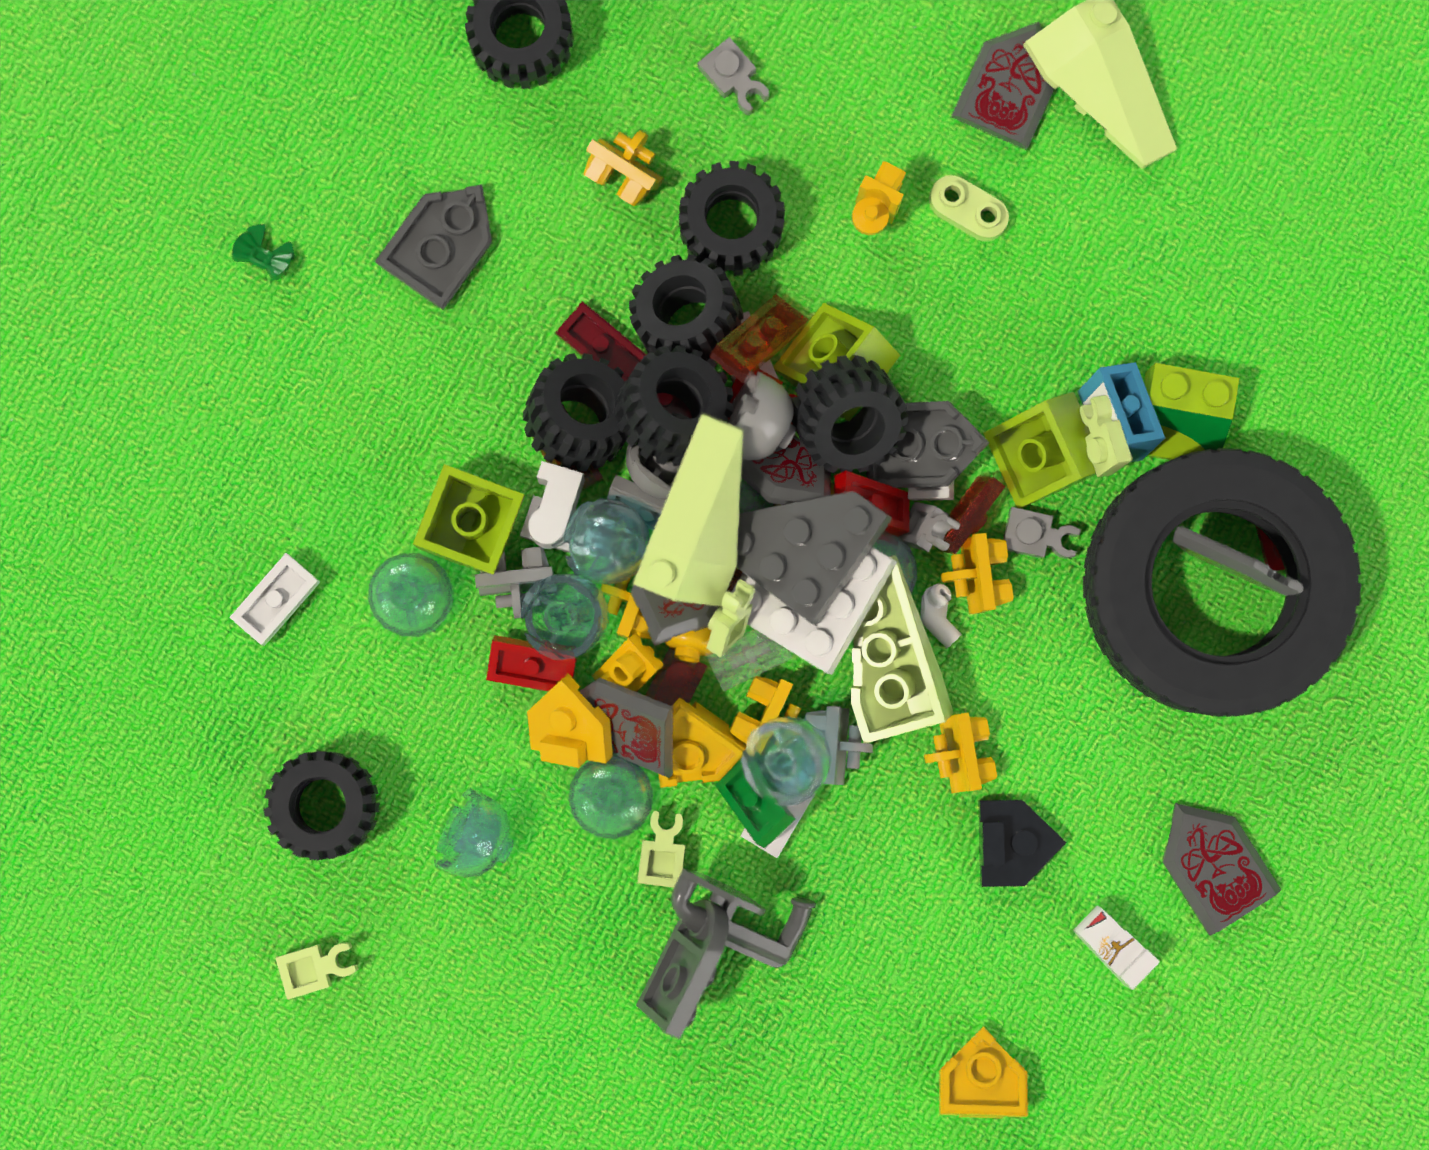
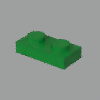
(756, 813)

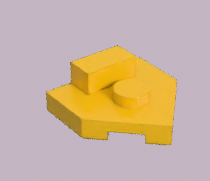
(569, 727)
(700, 746)
(983, 1081)

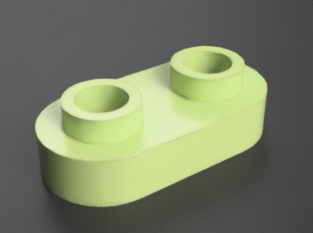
(967, 209)

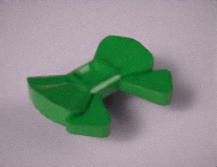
(248, 249)

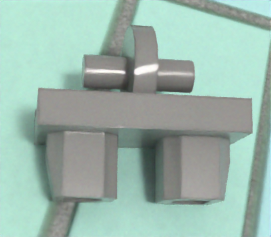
(515, 581)
(834, 728)

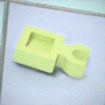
(1106, 440)
(731, 619)
(661, 859)
(310, 970)

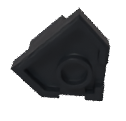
(1013, 843)

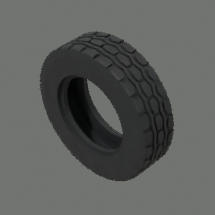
(1313, 550)

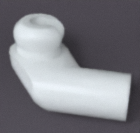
(934, 614)

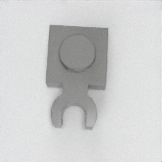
(731, 71)
(928, 527)
(1032, 533)

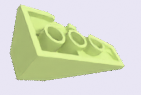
(1101, 69)
(697, 531)
(895, 667)

